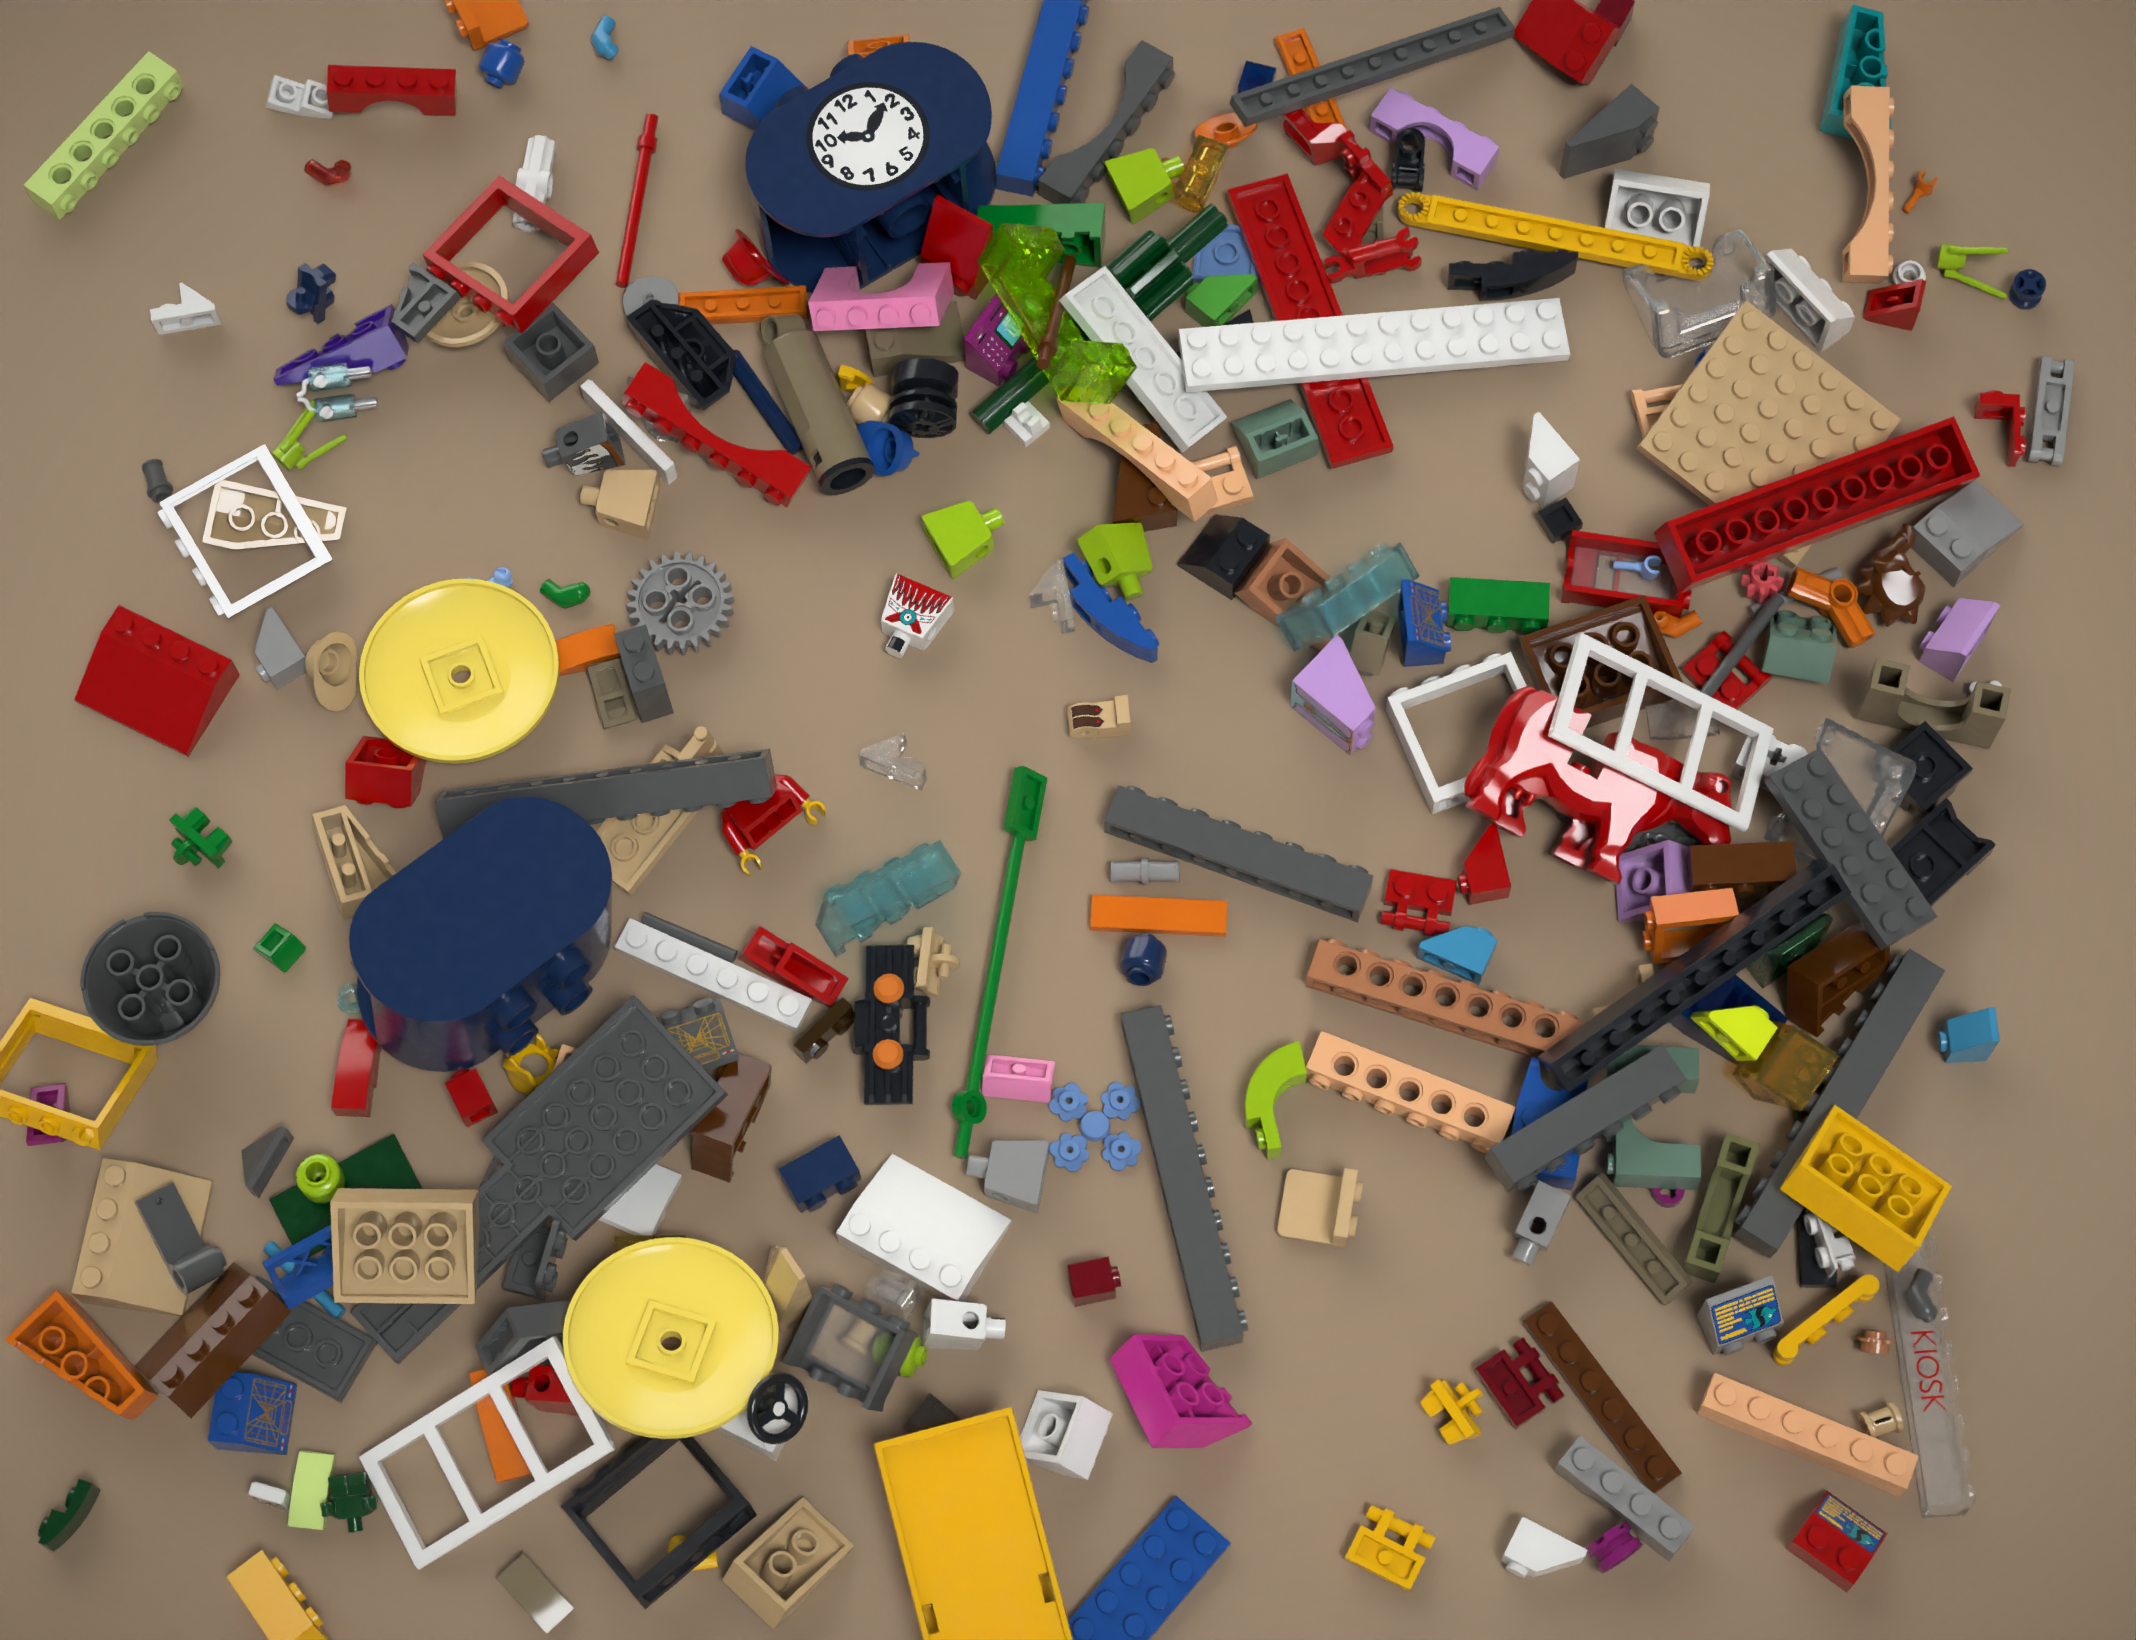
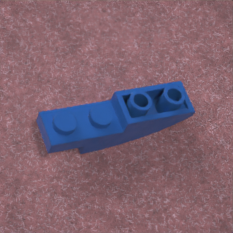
(1110, 619)

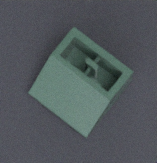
(1276, 437)
(1800, 647)

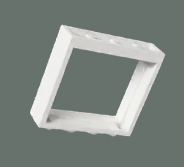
(188, 547)
(1453, 793)

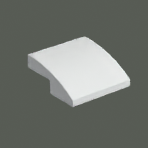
(645, 1204)

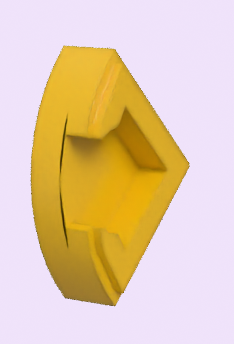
(850, 378)

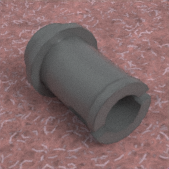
(156, 479)

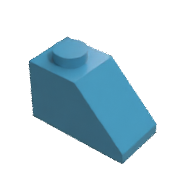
(1460, 952)
(1969, 1037)

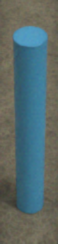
(322, 1298)

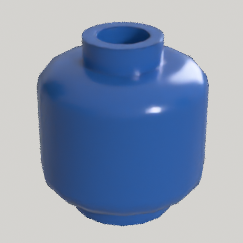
(501, 63)

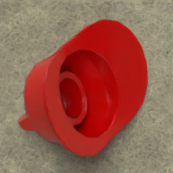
(748, 263)

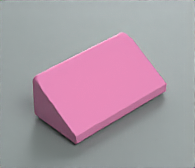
(1018, 1078)

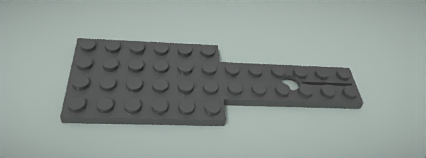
(572, 1150)

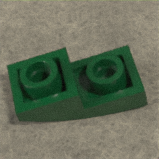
(61, 1526)

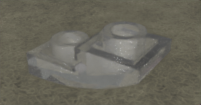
(1675, 721)

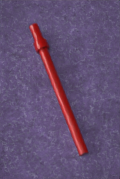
(646, 146)

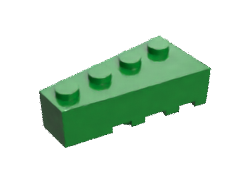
(1077, 226)

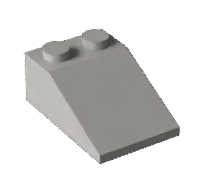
(1963, 532)

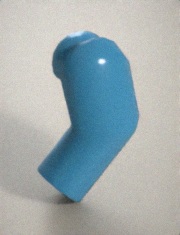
(601, 38)

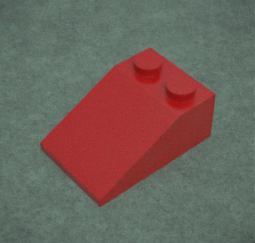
(1568, 36)
(960, 239)

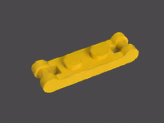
(1836, 1310)

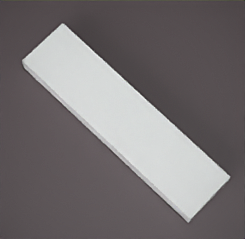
(629, 431)

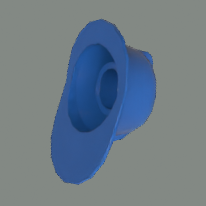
(887, 446)

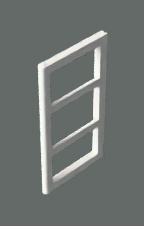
(1707, 708)
(428, 1426)

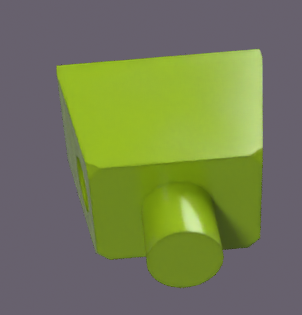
(1143, 181)
(961, 535)
(1118, 556)

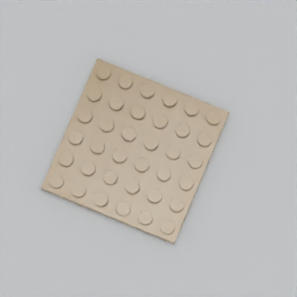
(1759, 414)

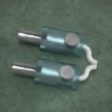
(335, 377)

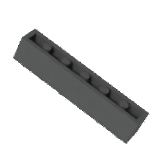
(1585, 1118)

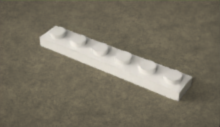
(713, 975)

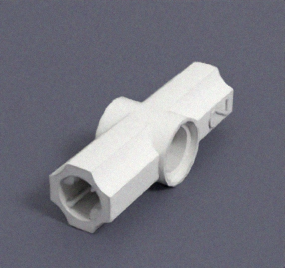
(536, 175)

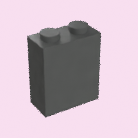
(643, 673)

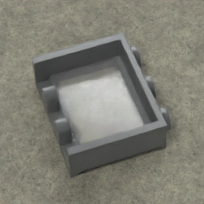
(851, 1345)

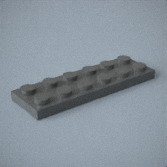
(1845, 836)

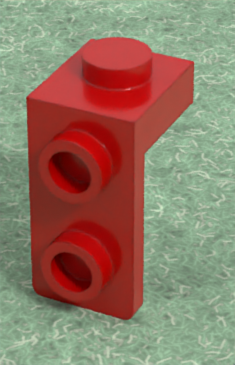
(2007, 407)

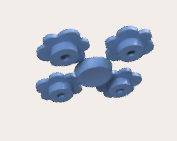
(1095, 1127)

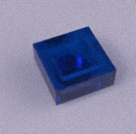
(1255, 76)

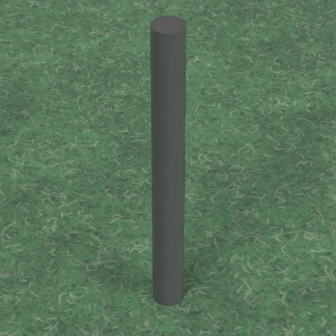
(1742, 645)

